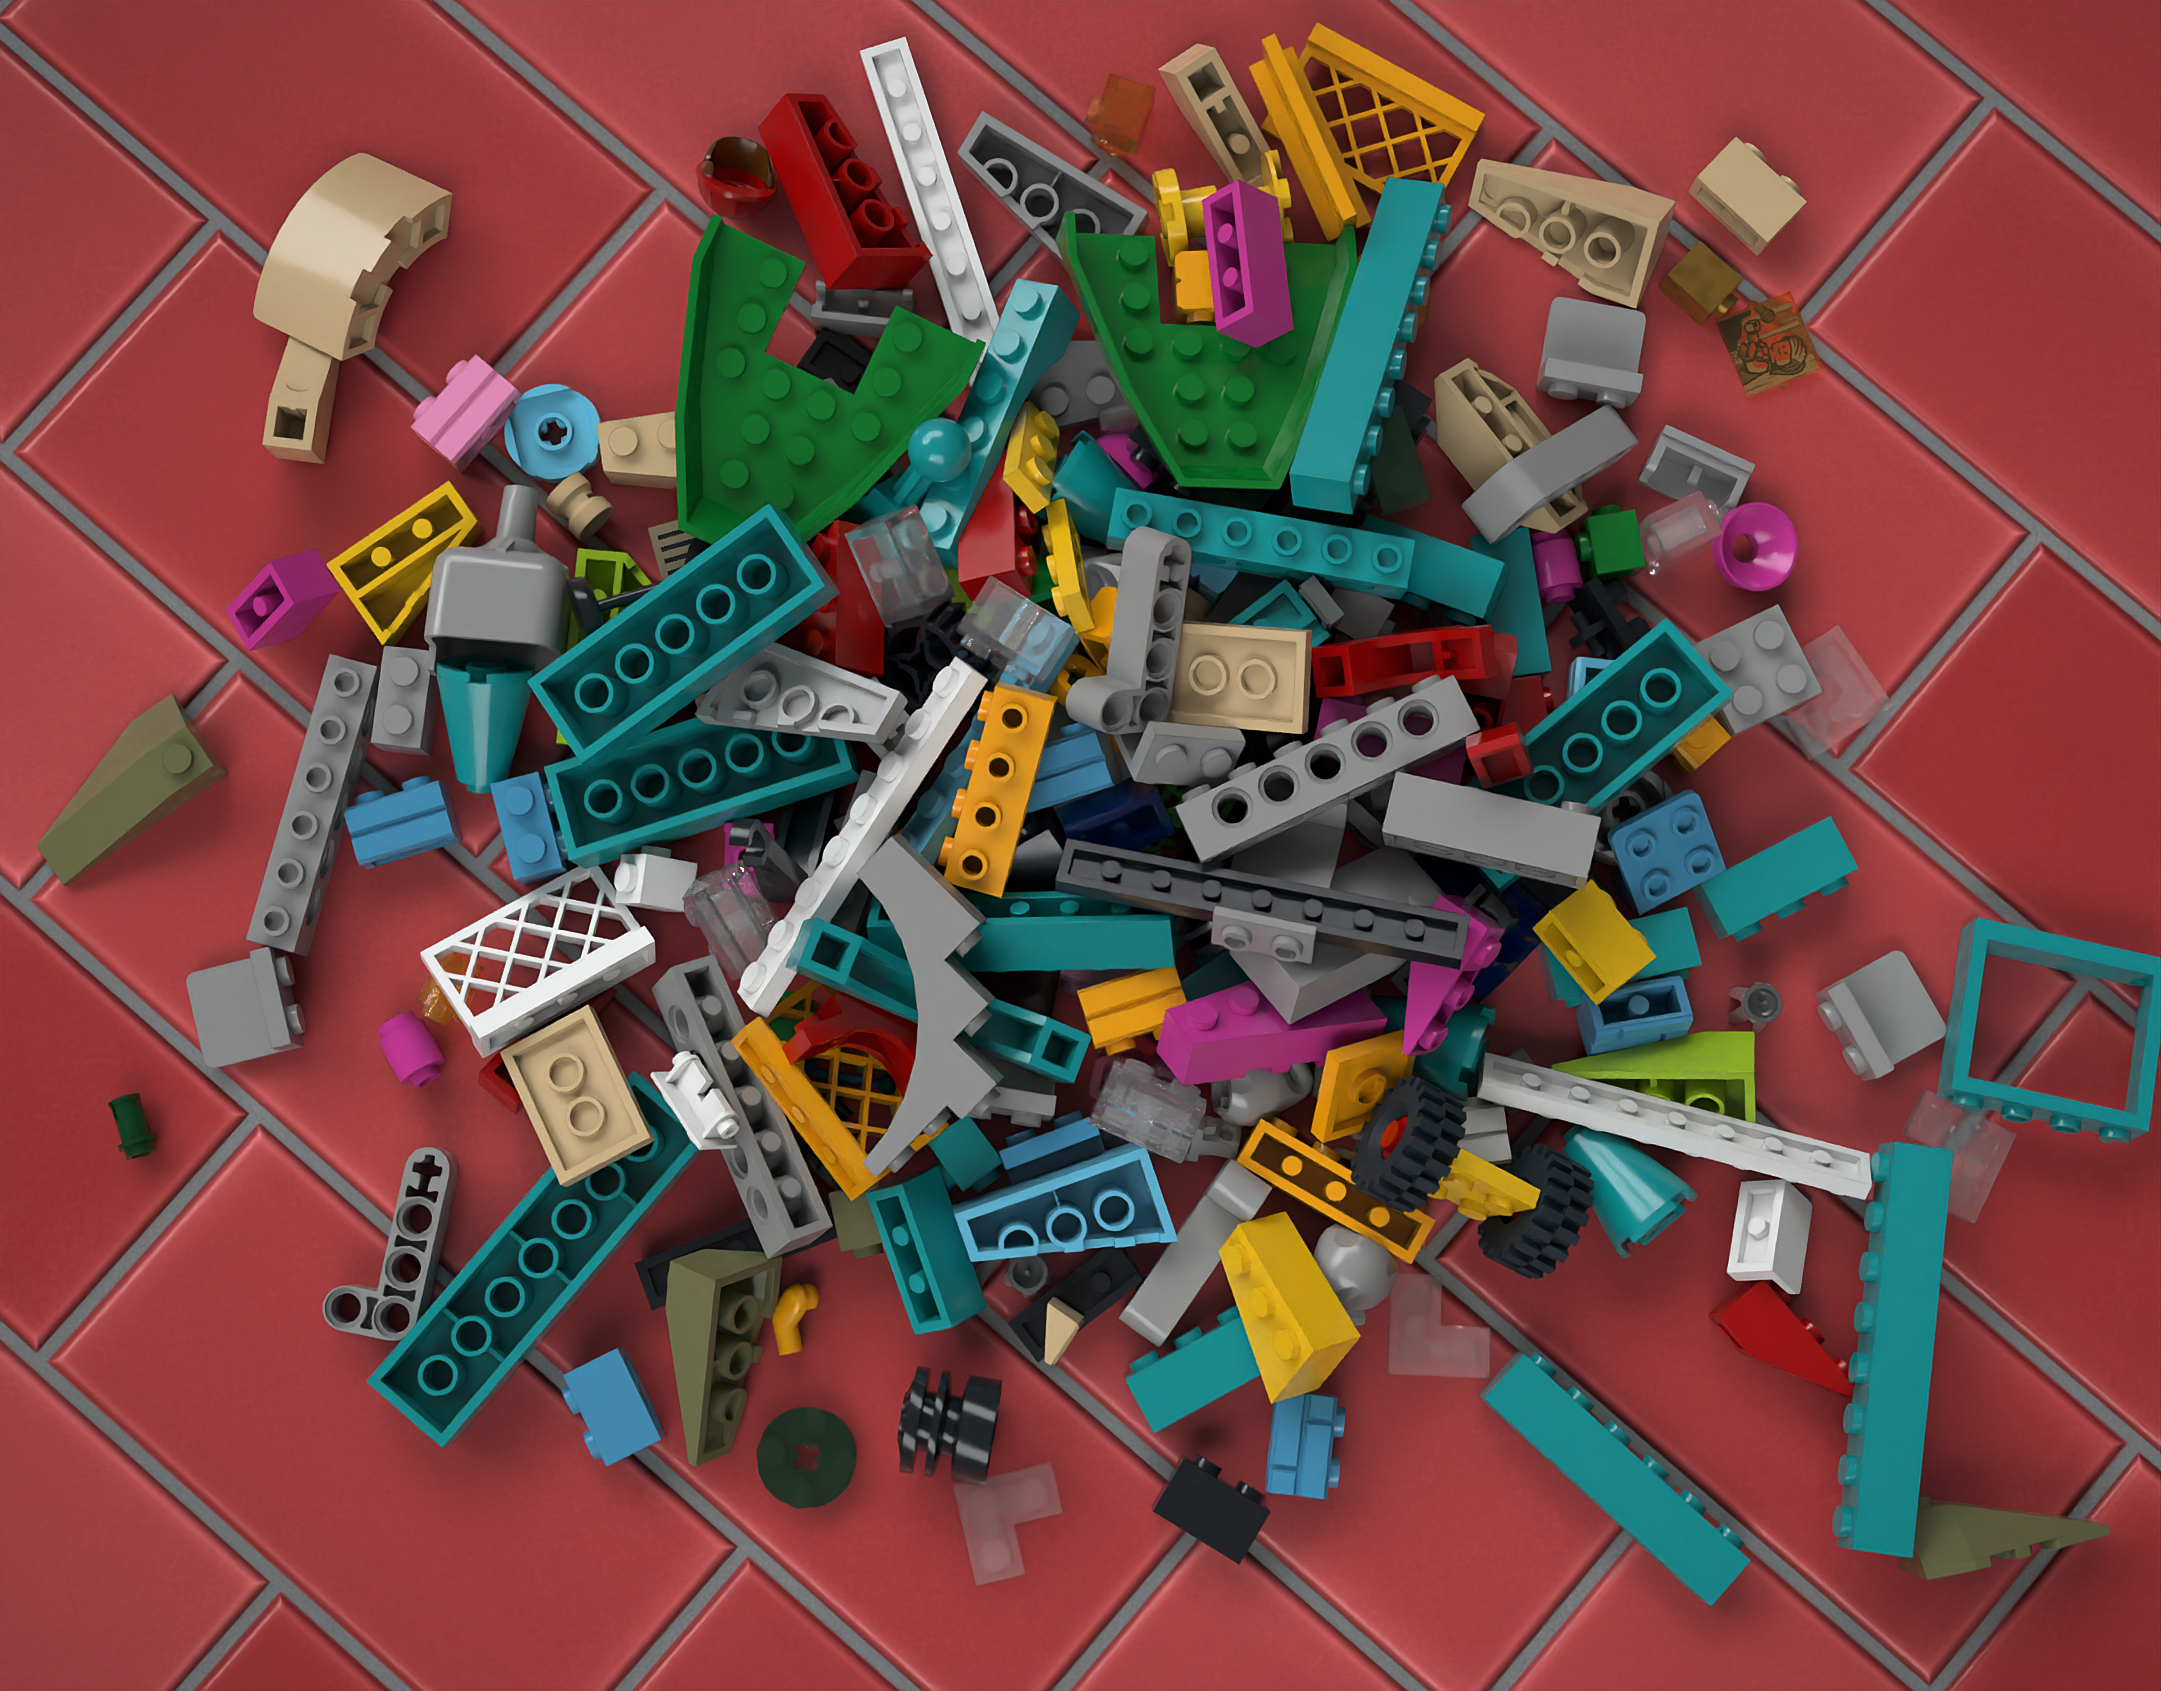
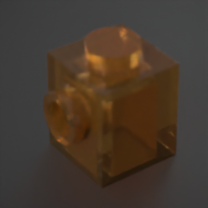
(1120, 115)

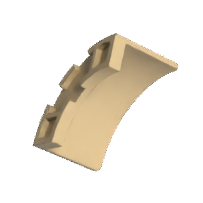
(341, 250)

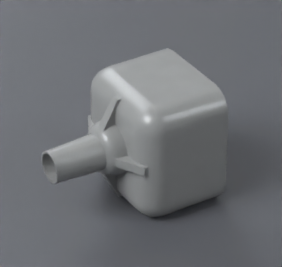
(501, 595)

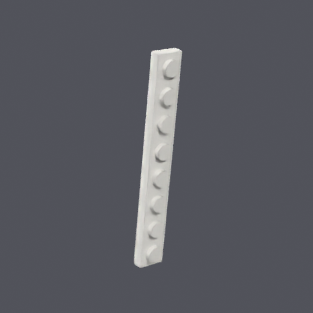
(931, 191)
(868, 825)
(1674, 1126)

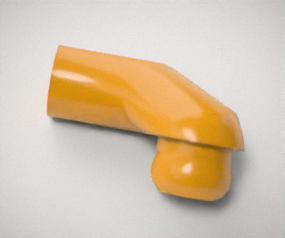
(788, 1313)

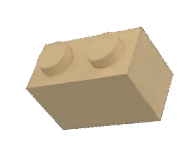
(1747, 195)

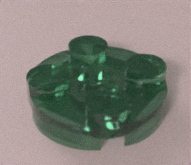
(800, 1485)

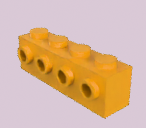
(999, 788)
(1327, 1188)

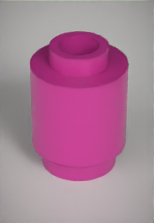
(1556, 566)
(411, 1050)

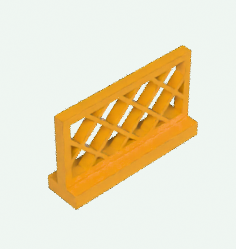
(1400, 89)
(1308, 140)
(803, 1100)

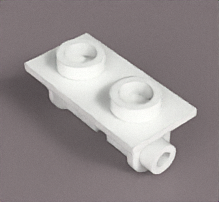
(706, 1118)

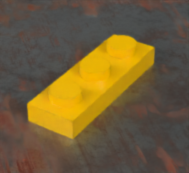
(1032, 456)
(1067, 567)

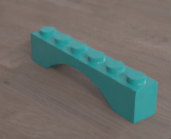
(1023, 347)
(886, 981)

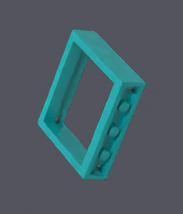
(2070, 955)

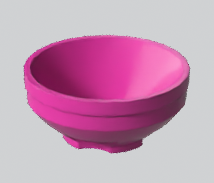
(1772, 543)

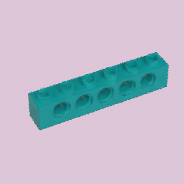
(1269, 543)

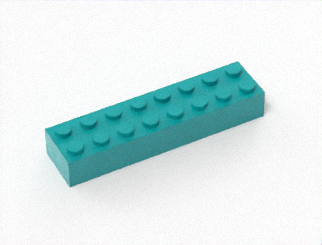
(528, 1278)

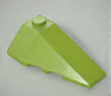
(1696, 1070)

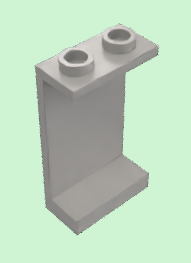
(1297, 855)

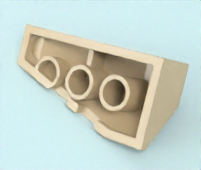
(1588, 226)

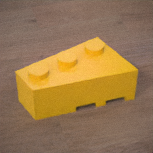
(393, 566)
(1285, 1306)

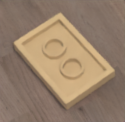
(1242, 677)
(577, 1096)

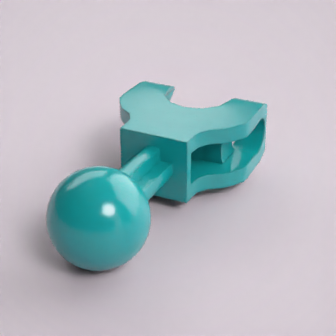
(937, 453)

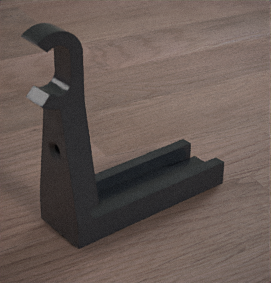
(798, 847)

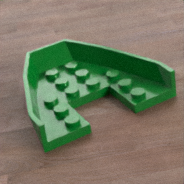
(1205, 399)
(773, 433)

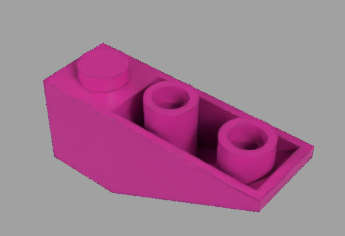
(1440, 990)

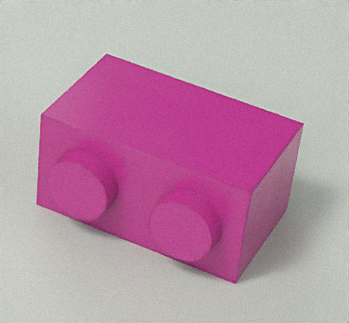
(282, 599)

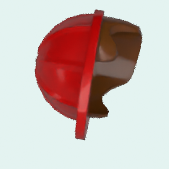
(736, 177)

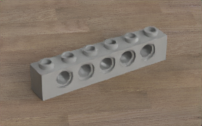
(314, 807)
(1218, 840)
(767, 1157)

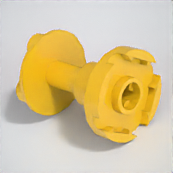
(1182, 211)

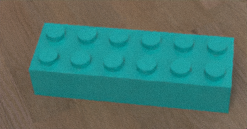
(683, 636)
(1616, 727)
(689, 783)

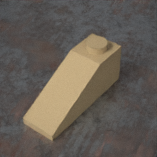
(1216, 112)

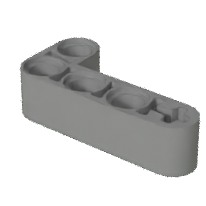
(1548, 472)
(1142, 638)
(402, 1241)
(1187, 1264)

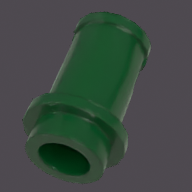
(132, 1126)

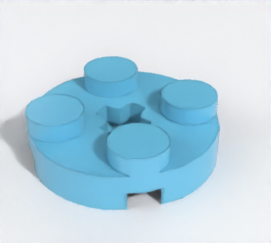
(530, 420)

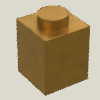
(1702, 285)

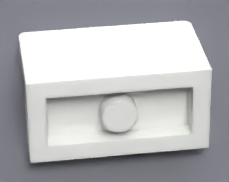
(1770, 1234)

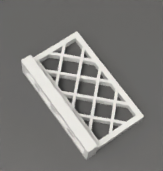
(553, 994)

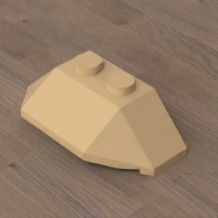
(1488, 425)

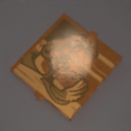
(1769, 344)

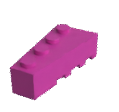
(1243, 1031)

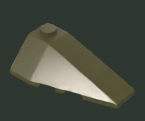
(139, 781)
(713, 1325)
(1962, 1536)

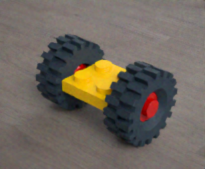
(1414, 1154)

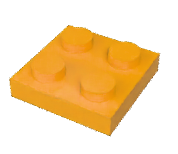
(1356, 1081)

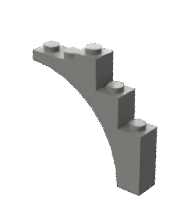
(947, 1069)

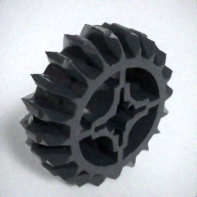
(915, 662)

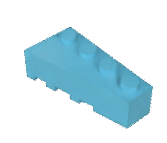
(1070, 1209)

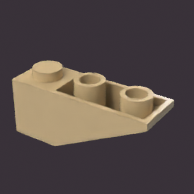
(301, 404)

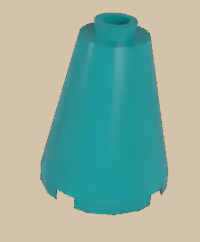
(1089, 485)
(483, 715)
(1457, 1060)
(1632, 1190)

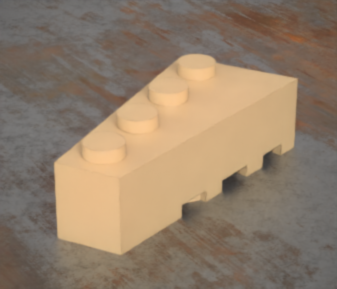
(640, 450)

